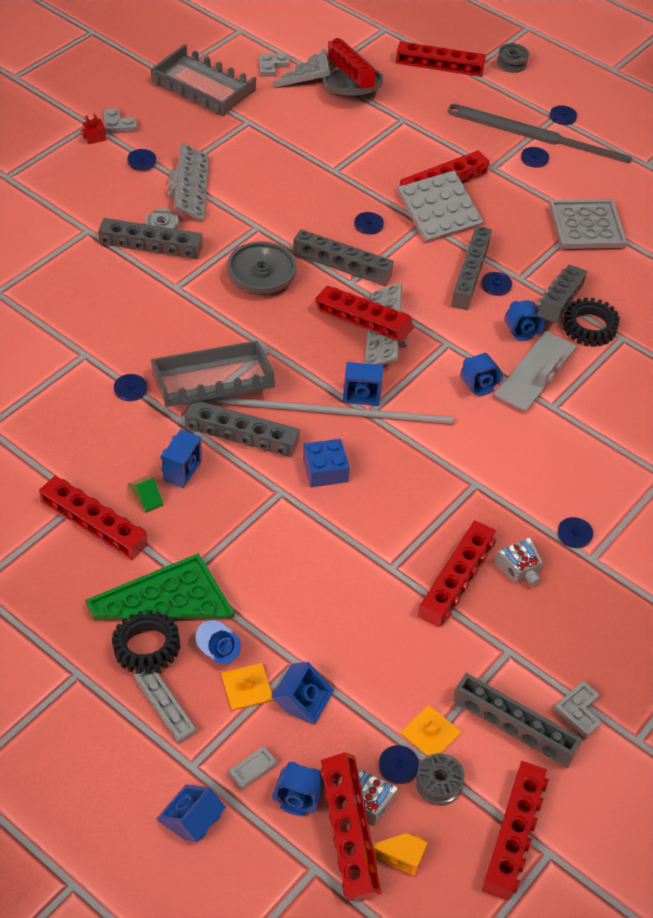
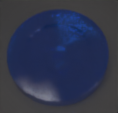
(563, 115)
(534, 157)
(141, 159)
(368, 223)
(496, 283)
(130, 387)
(575, 532)
(398, 764)

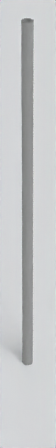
(331, 410)

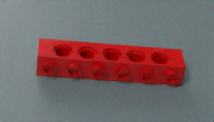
(440, 58)
(351, 63)
(466, 168)
(364, 313)
(93, 517)
(465, 561)
(496, 881)
(368, 882)

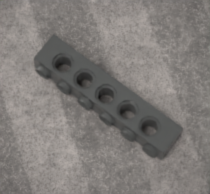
(150, 238)
(343, 257)
(471, 268)
(561, 293)
(242, 428)
(517, 720)

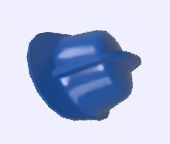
(218, 641)

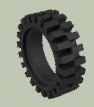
(594, 308)
(146, 661)

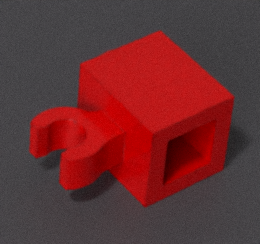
(93, 130)

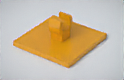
(247, 686)
(430, 732)

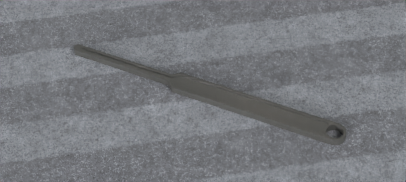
(530, 131)

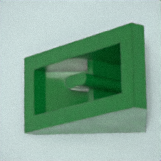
(147, 493)

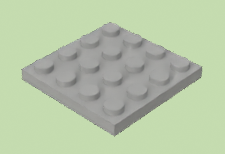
(439, 206)
(587, 224)

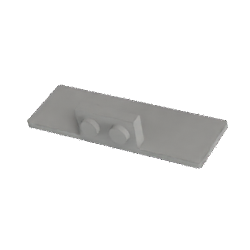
(189, 182)
(380, 348)
(535, 371)

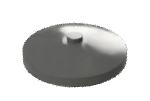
(341, 84)
(261, 267)

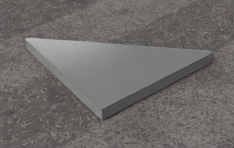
(314, 68)

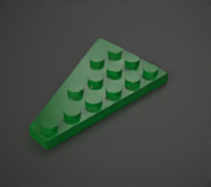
(177, 590)

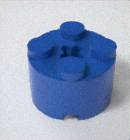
(523, 320)
(481, 374)
(298, 789)

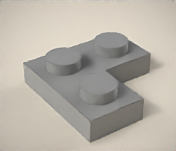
(269, 62)
(115, 124)
(574, 709)

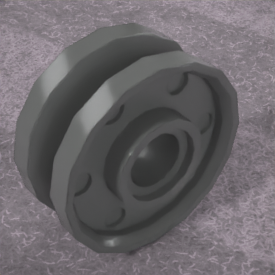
(512, 57)
(438, 791)

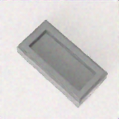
(252, 768)

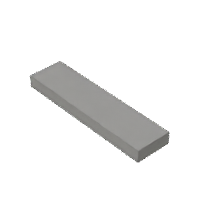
(165, 705)

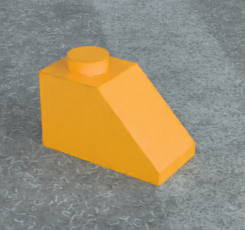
(401, 852)

